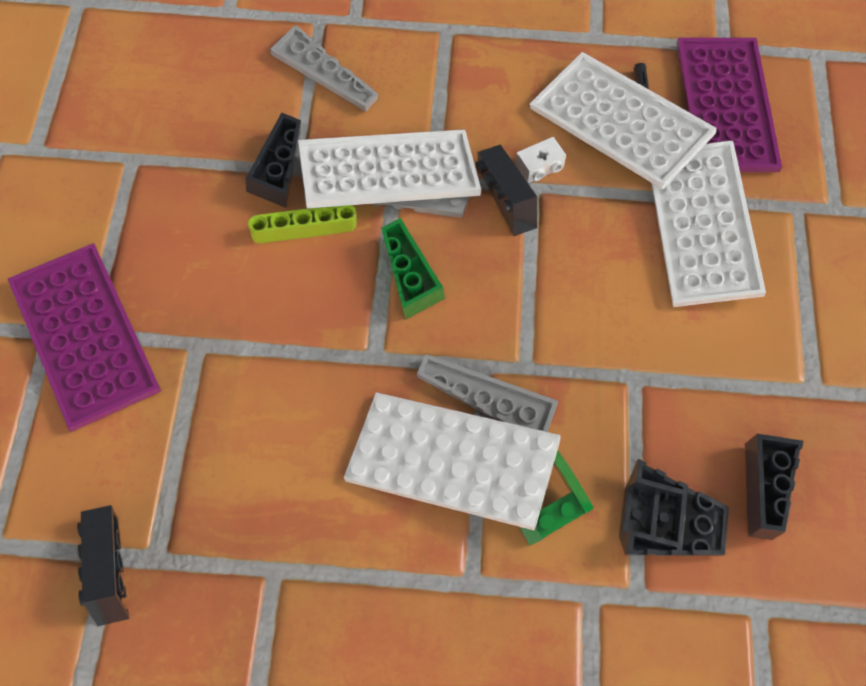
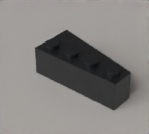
(274, 165)
(509, 189)
(101, 566)

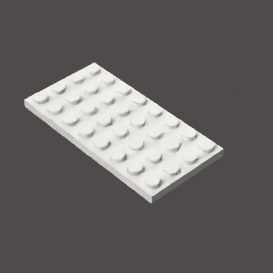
(623, 119)
(387, 168)
(708, 231)
(454, 460)

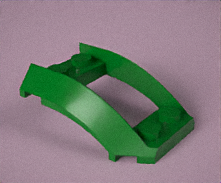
(562, 510)

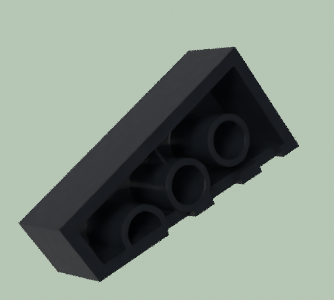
(769, 483)

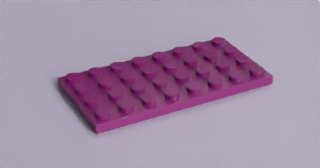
(729, 91)
(83, 337)

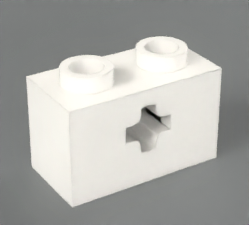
(540, 160)

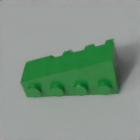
(413, 275)

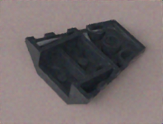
(669, 517)

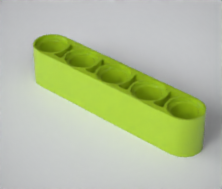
(294, 229)

